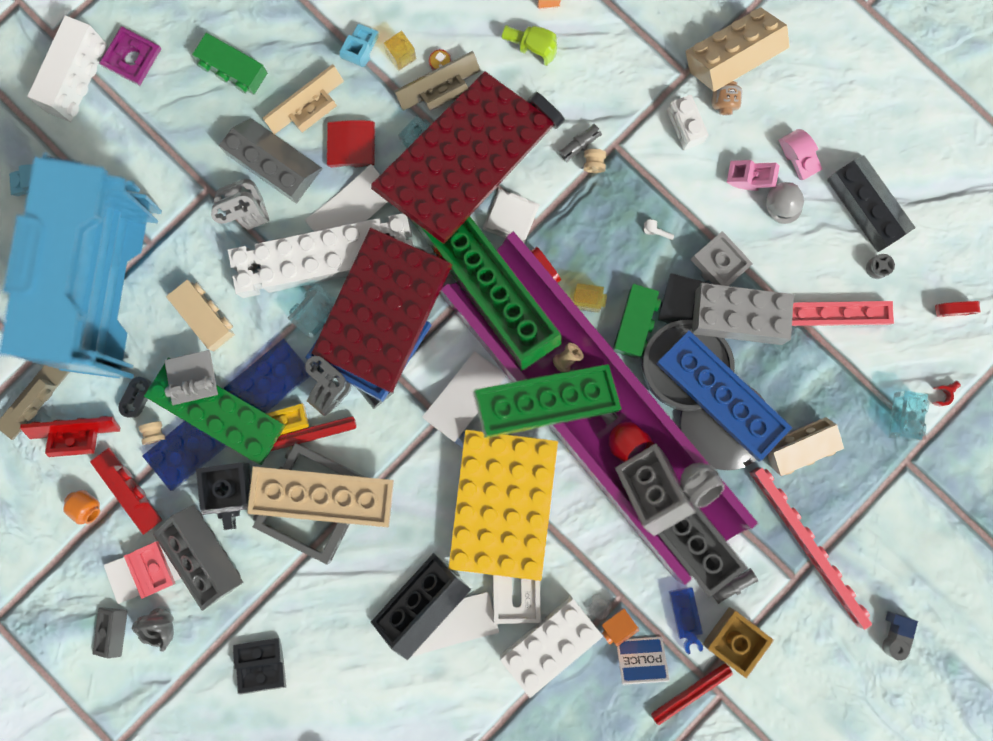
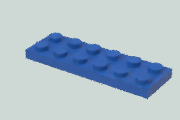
(724, 396)

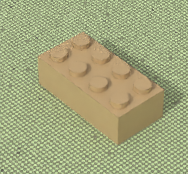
(737, 48)

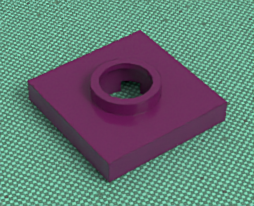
(124, 43)

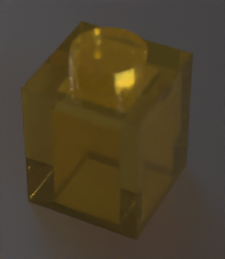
(400, 50)
(589, 297)

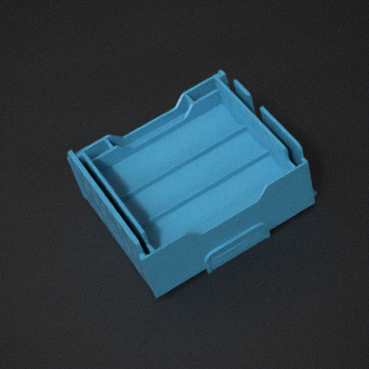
(72, 267)

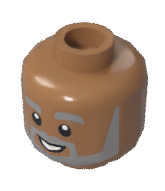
(727, 98)

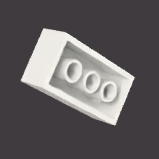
(67, 69)
(550, 646)

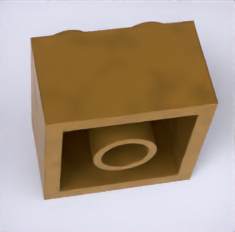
(738, 642)

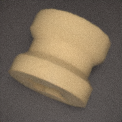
(594, 161)
(151, 432)

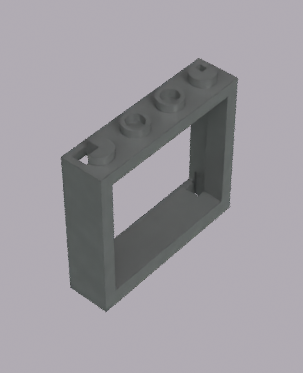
(340, 529)

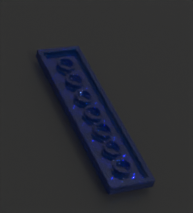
(259, 385)

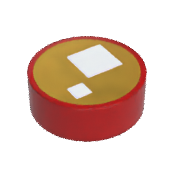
(438, 59)

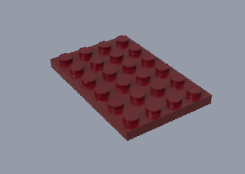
(381, 309)

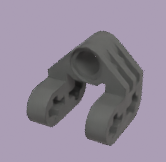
(326, 394)

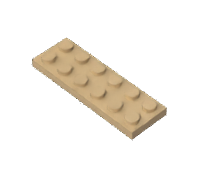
(320, 496)

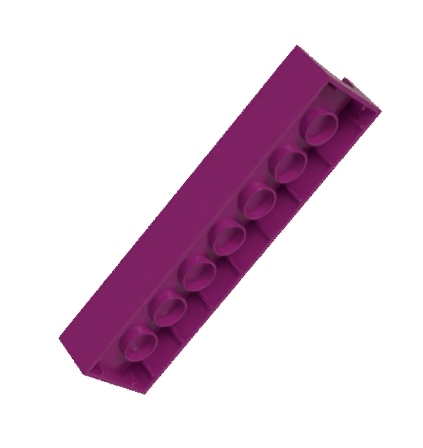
(589, 437)

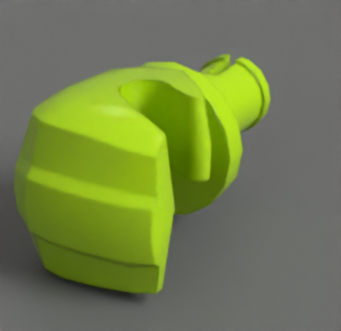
(536, 39)

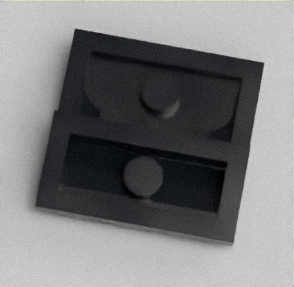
(679, 299)
(259, 666)

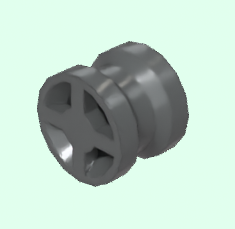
(885, 266)

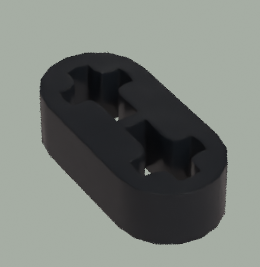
(546, 108)
(130, 395)

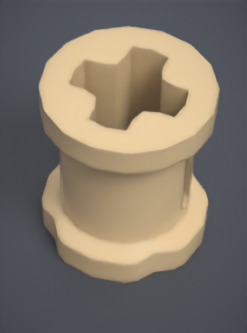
(568, 357)

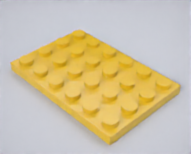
(503, 505)

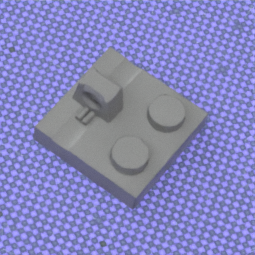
(721, 261)

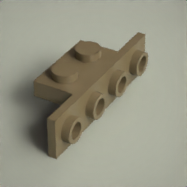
(439, 85)
(31, 400)

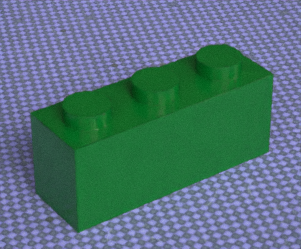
(229, 64)
(636, 321)

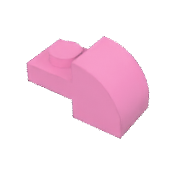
(801, 149)
(751, 175)

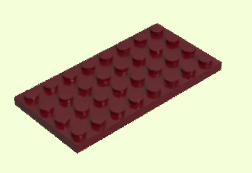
(462, 156)

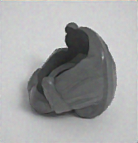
(155, 628)

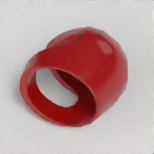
(625, 438)

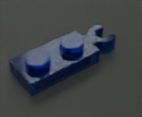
(686, 617)

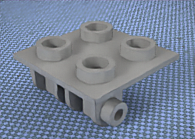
(190, 377)

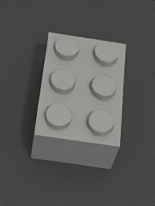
(654, 490)

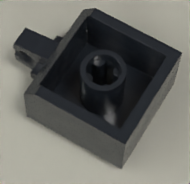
(224, 503)

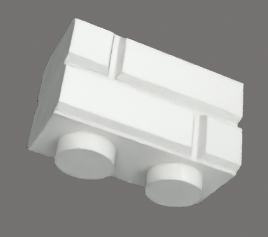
(687, 122)

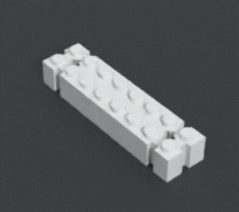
(307, 256)

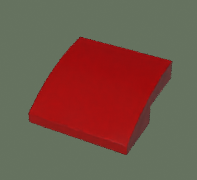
(350, 143)

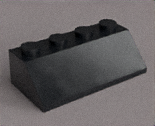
(870, 203)
(420, 606)

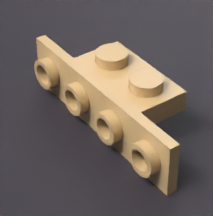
(307, 103)

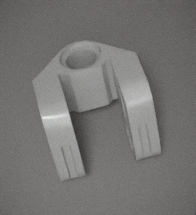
(243, 206)

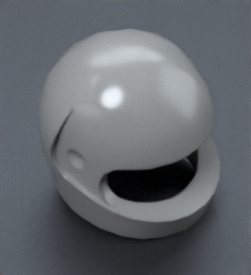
(785, 201)
(701, 484)

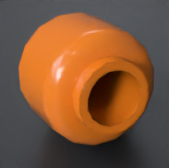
(81, 507)

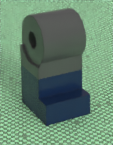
(900, 636)

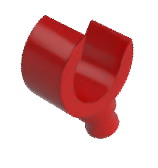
(949, 392)

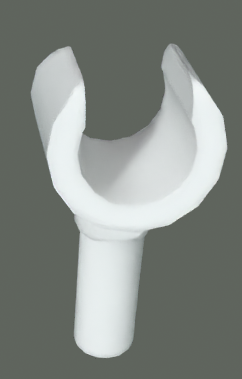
(650, 228)

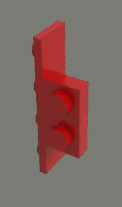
(70, 436)
(126, 490)

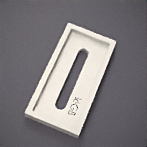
(504, 610)

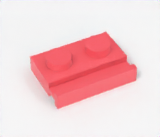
(149, 569)

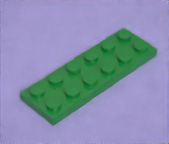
(546, 400)
(223, 418)

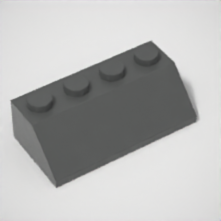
(270, 159)
(703, 551)
(197, 557)

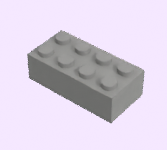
(743, 314)

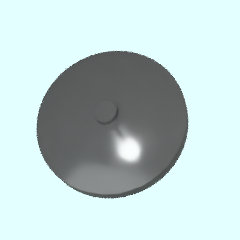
(658, 381)
(714, 441)

